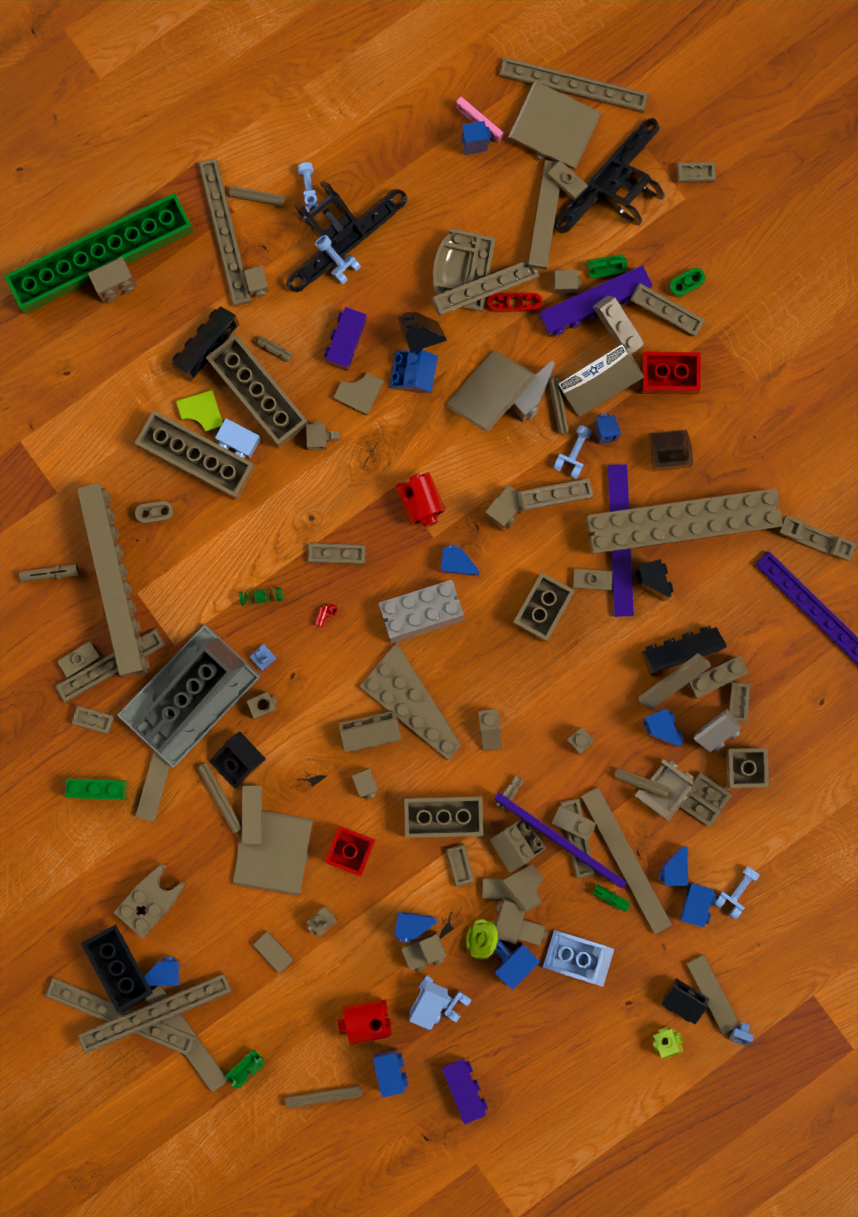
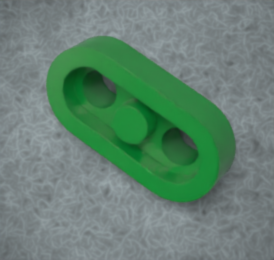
(686, 282)

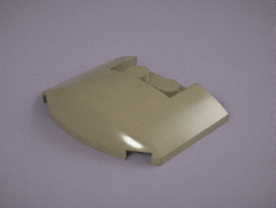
(462, 260)

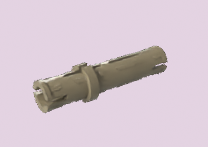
(71, 570)

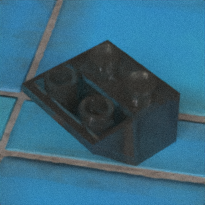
(670, 450)

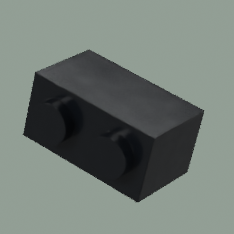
(685, 1001)

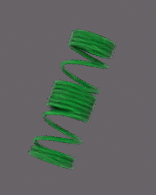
(260, 596)

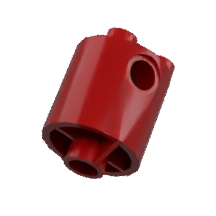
(421, 499)
(360, 1022)

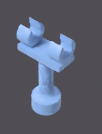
(306, 169)
(324, 243)
(583, 433)
(750, 875)
(452, 1001)

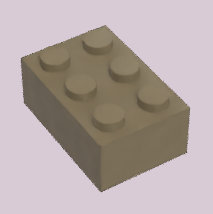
(543, 607)

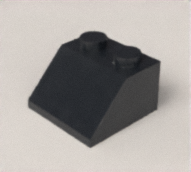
(420, 331)
(237, 759)

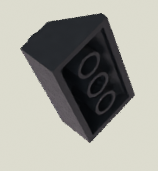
(208, 338)
(682, 650)
(117, 969)

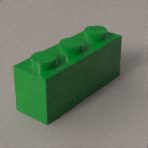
(96, 789)

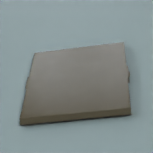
(554, 125)
(491, 390)
(281, 857)

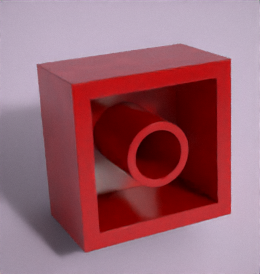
(350, 851)

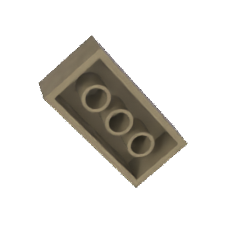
(443, 817)

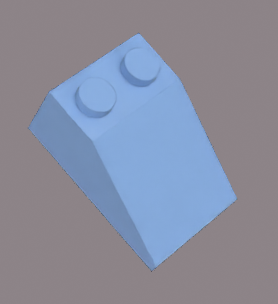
(578, 958)

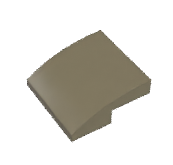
(706, 799)

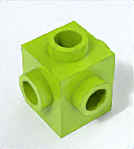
(674, 1045)

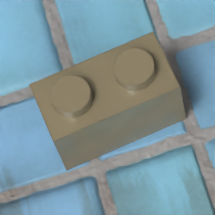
(508, 920)

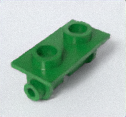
(607, 266)
(250, 1064)

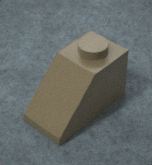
(490, 729)
(573, 823)

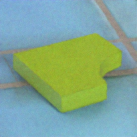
(202, 409)

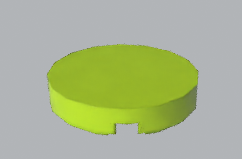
(482, 939)

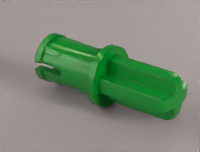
(611, 898)

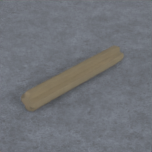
(220, 798)
(323, 1097)

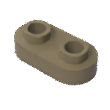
(154, 512)

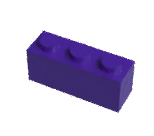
(345, 338)
(465, 1090)

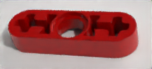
(500, 298)

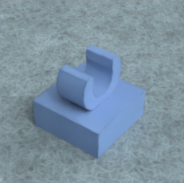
(263, 657)
(741, 1035)

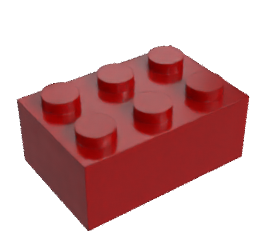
(671, 373)

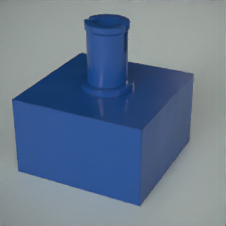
(515, 963)

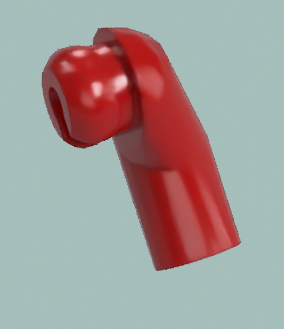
(325, 612)

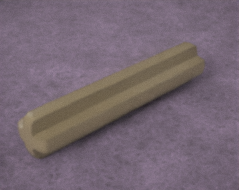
(257, 196)
(558, 406)
(642, 782)

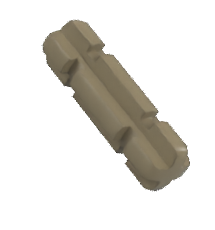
(274, 348)
(511, 790)

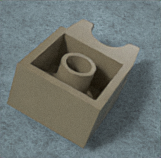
(153, 897)

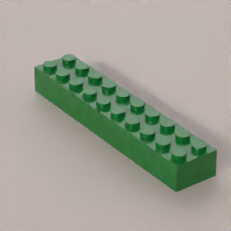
(126, 238)

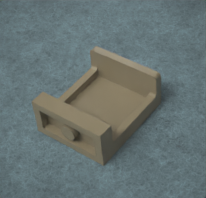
(680, 787)

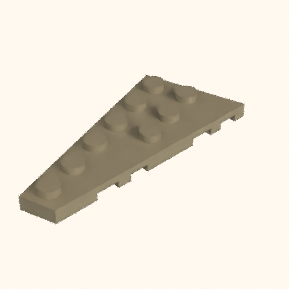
(401, 690)

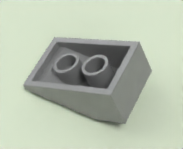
(528, 402)
(717, 731)

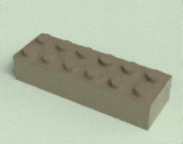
(257, 391)
(195, 455)

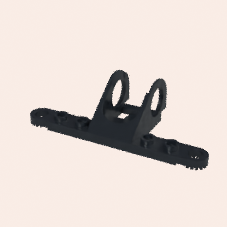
(614, 176)
(343, 232)

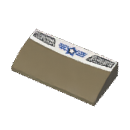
(601, 380)

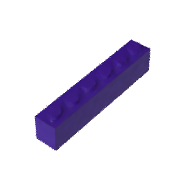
(580, 308)

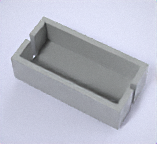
(421, 611)

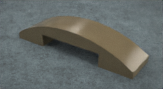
(817, 539)

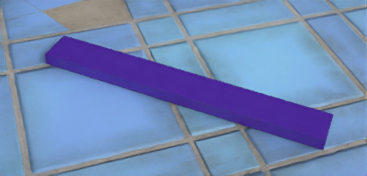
(620, 559)
(809, 605)
(562, 842)

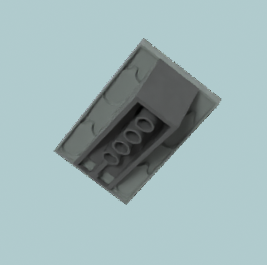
(189, 696)

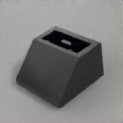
(653, 579)

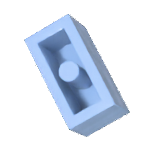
(237, 438)
(428, 1005)

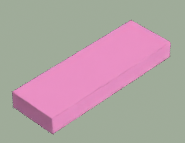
(475, 116)

